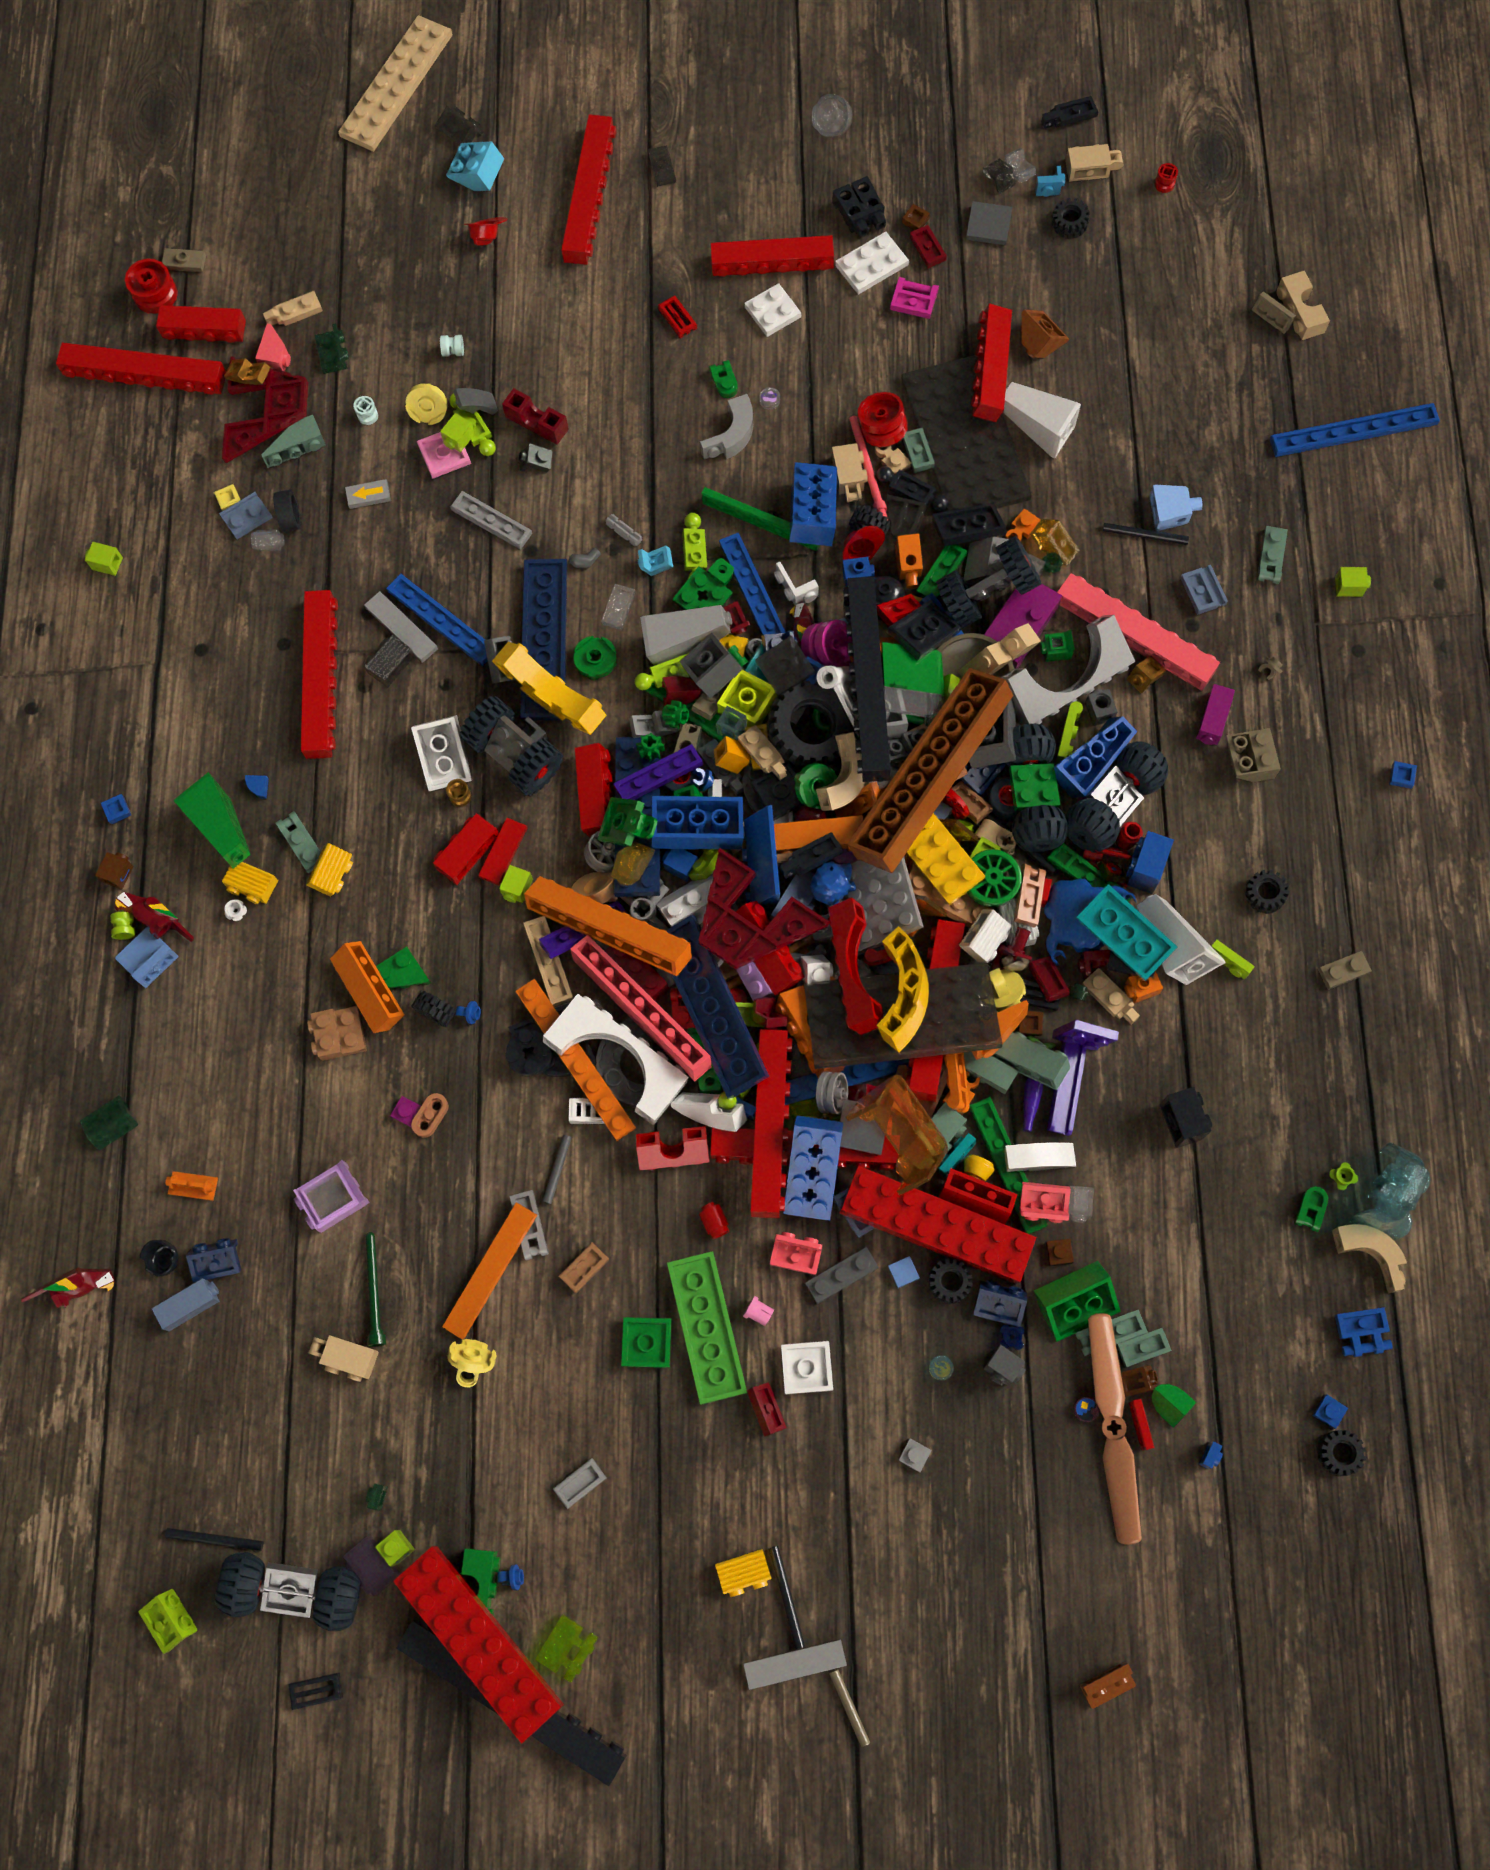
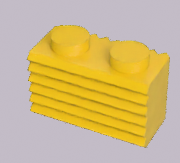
(329, 870)
(250, 882)
(743, 1572)

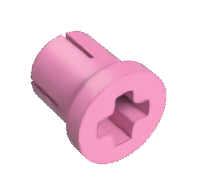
(758, 1311)

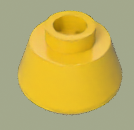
(978, 1167)

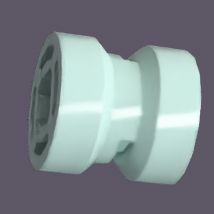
(451, 345)
(365, 410)

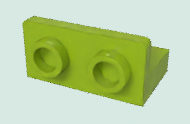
(167, 1620)

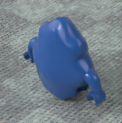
(1064, 904)

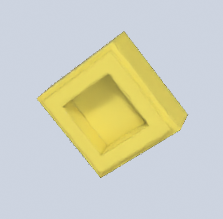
(227, 497)

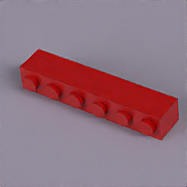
(772, 255)
(991, 363)

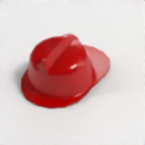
(485, 230)
(863, 542)

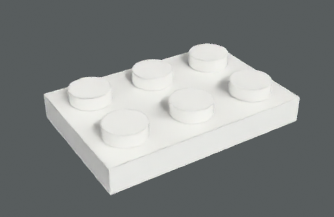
(872, 263)

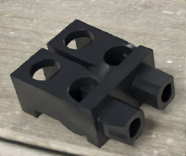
(860, 206)

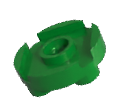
(595, 669)
(805, 781)

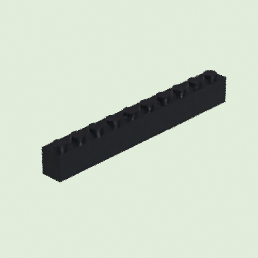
(868, 680)
(558, 1733)

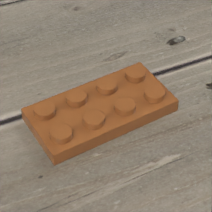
(962, 910)

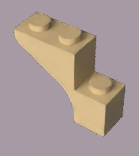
(1001, 653)

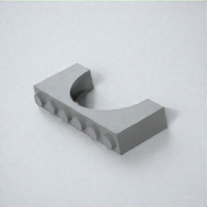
(1107, 657)

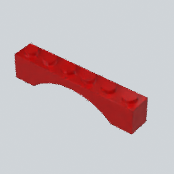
(848, 925)

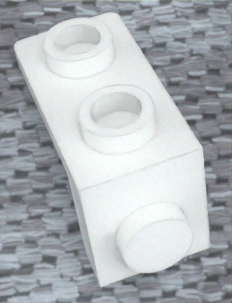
(801, 594)

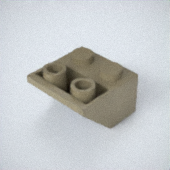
(1253, 755)

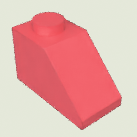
(273, 350)

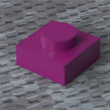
(405, 1111)

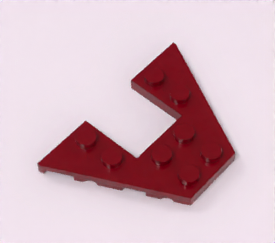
(284, 406)
(736, 938)

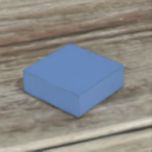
(903, 1272)

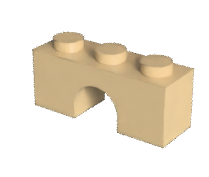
(1309, 319)

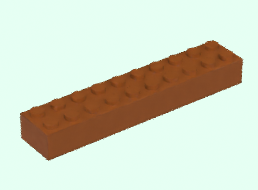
(930, 770)

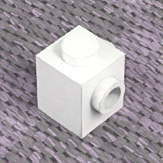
(816, 968)

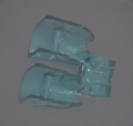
(1399, 1193)

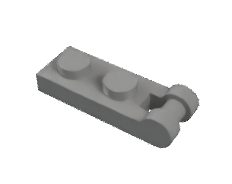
(528, 1200)

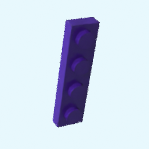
(658, 773)
(566, 938)

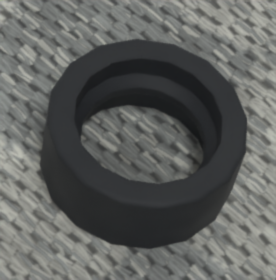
(286, 510)

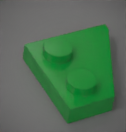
(402, 970)

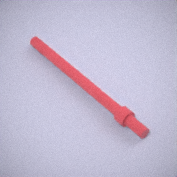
(879, 504)

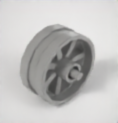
(603, 853)
(831, 1091)

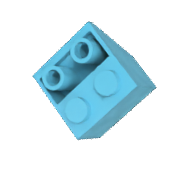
(476, 165)

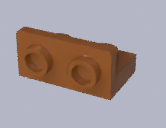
(1108, 1685)

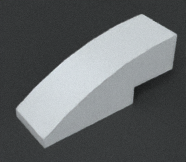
(707, 1111)
(1039, 1156)

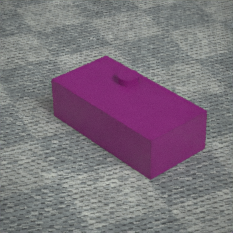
(1032, 607)

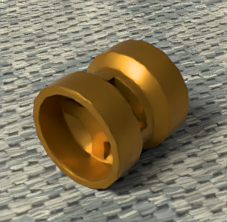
(457, 788)

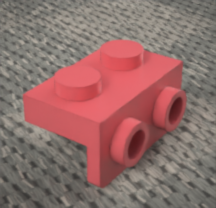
(1044, 1202)
(796, 1253)

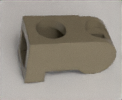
(688, 735)

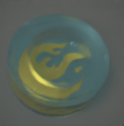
(941, 1368)

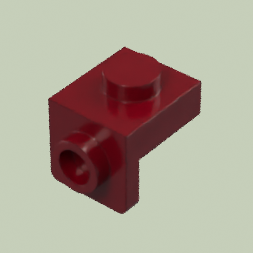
(738, 619)
(765, 1013)

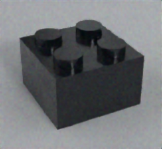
(1186, 1117)

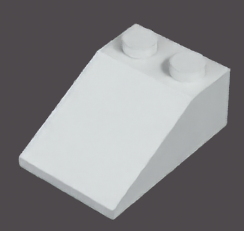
(441, 752)

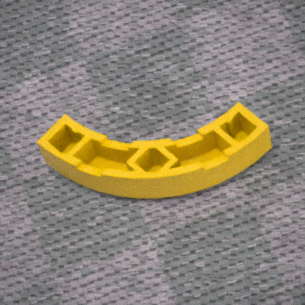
(548, 690)
(910, 1007)

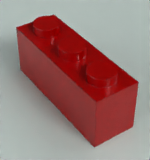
(465, 848)
(978, 1196)

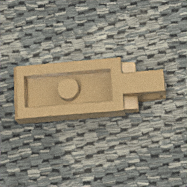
(294, 310)
(763, 752)
(1110, 996)

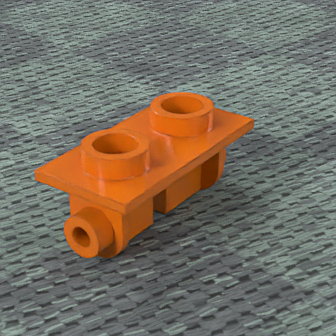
(192, 1185)

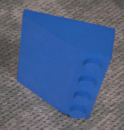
(761, 858)

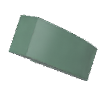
(990, 1071)

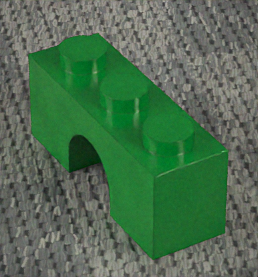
(482, 1566)

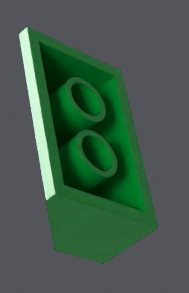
(1076, 1297)

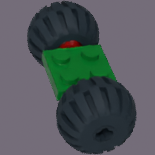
(1035, 791)

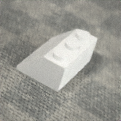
(686, 901)

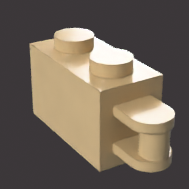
(1092, 162)
(849, 471)
(345, 1356)

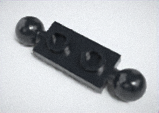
(912, 488)

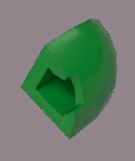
(1171, 1403)

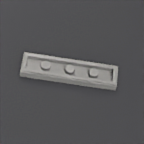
(491, 520)
(401, 626)
(795, 1664)

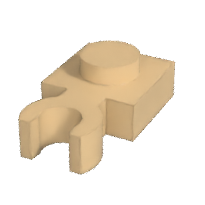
(893, 459)

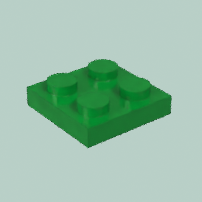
(646, 1342)

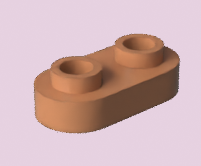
(428, 1115)

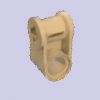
(997, 835)

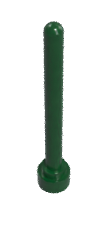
(376, 1336)

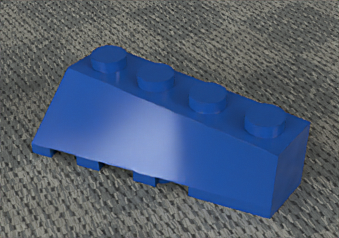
(1087, 764)

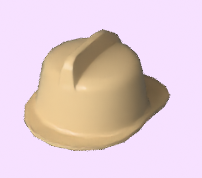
(597, 886)

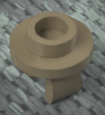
(1274, 665)

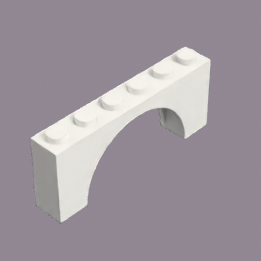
(584, 1022)

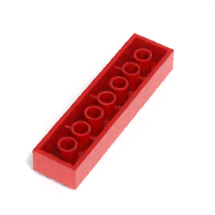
(938, 1225)
(478, 1643)

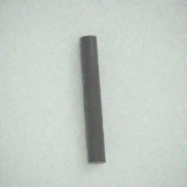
(557, 1168)

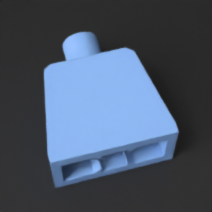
(1172, 506)

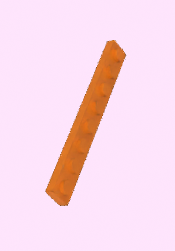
(578, 1064)

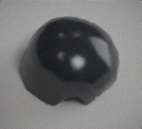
(159, 1257)

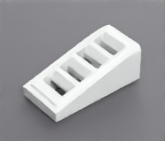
(574, 1119)

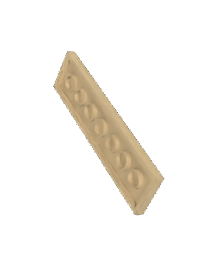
(395, 83)

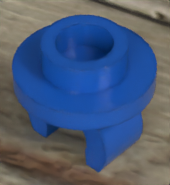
(705, 779)
(471, 1012)
(512, 1578)

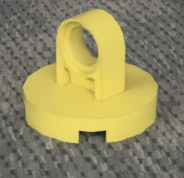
(426, 404)
(1007, 988)
(471, 1357)

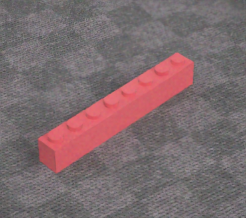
(1139, 632)
(641, 1008)

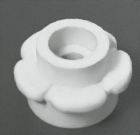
(235, 904)

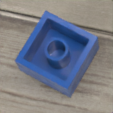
(1148, 861)

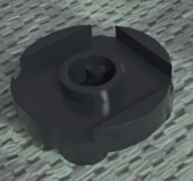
(515, 1053)

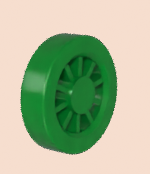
(994, 878)

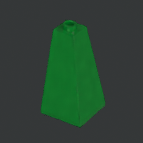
(215, 818)

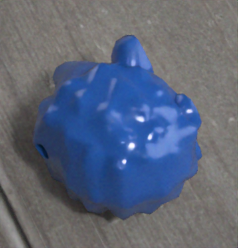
(832, 882)

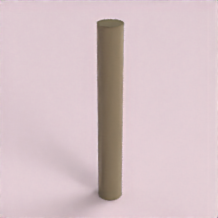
(849, 1708)

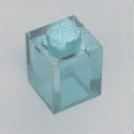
(731, 723)

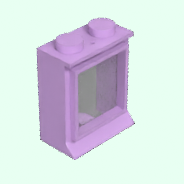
(330, 1197)

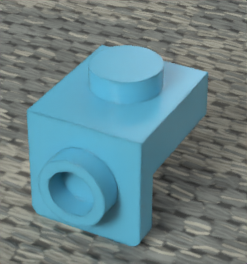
(655, 561)

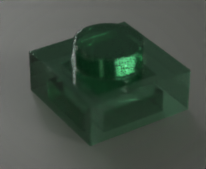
(376, 1496)

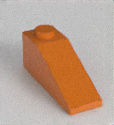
(1008, 1022)

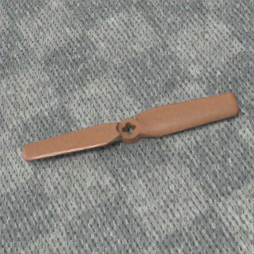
(1117, 1454)

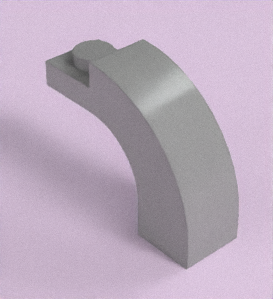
(737, 435)

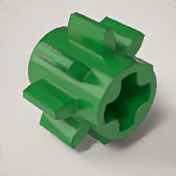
(675, 714)
(650, 747)

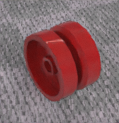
(150, 285)
(882, 419)

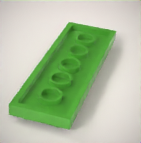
(706, 1328)

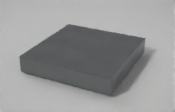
(989, 223)
(860, 1134)

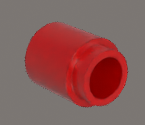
(1129, 835)
(714, 1220)

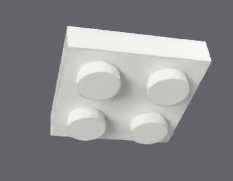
(773, 310)
(807, 1367)

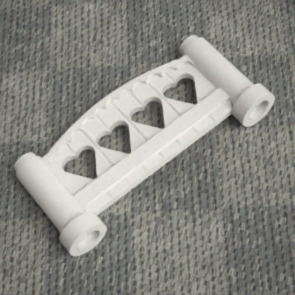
(840, 680)

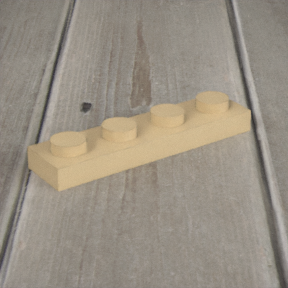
(550, 969)

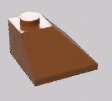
(1040, 334)

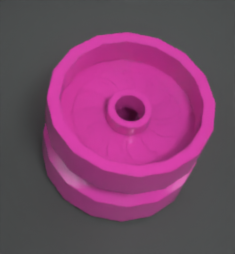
(827, 643)

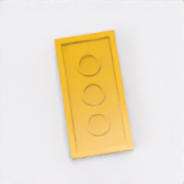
(944, 861)

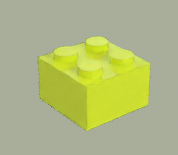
(748, 696)

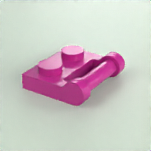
(913, 302)

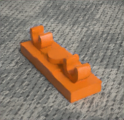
(862, 803)

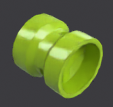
(122, 925)

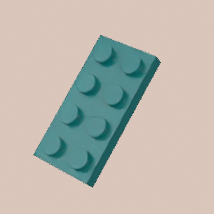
(1126, 932)

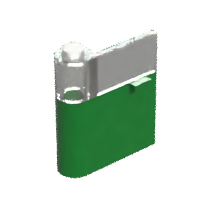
(912, 684)

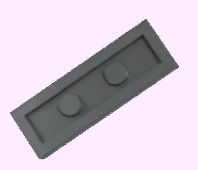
(841, 1275)

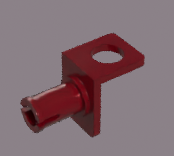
(1015, 949)

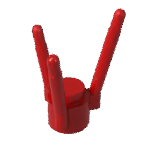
(1093, 857)

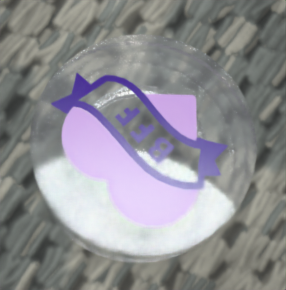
(769, 398)

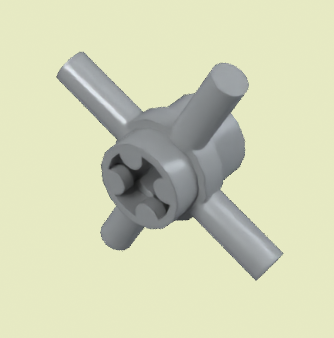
(645, 903)

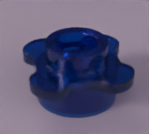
(1017, 1332)

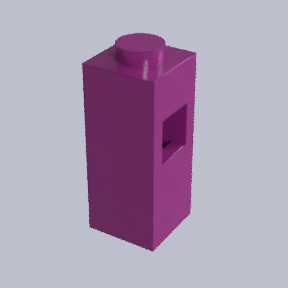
(1215, 714)

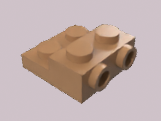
(337, 1033)

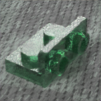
(331, 350)
(108, 1123)

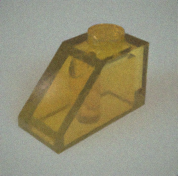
(1053, 537)
(631, 863)

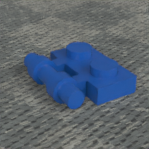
(1363, 1323)

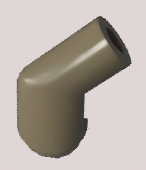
(1011, 965)

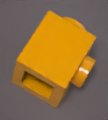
(731, 755)

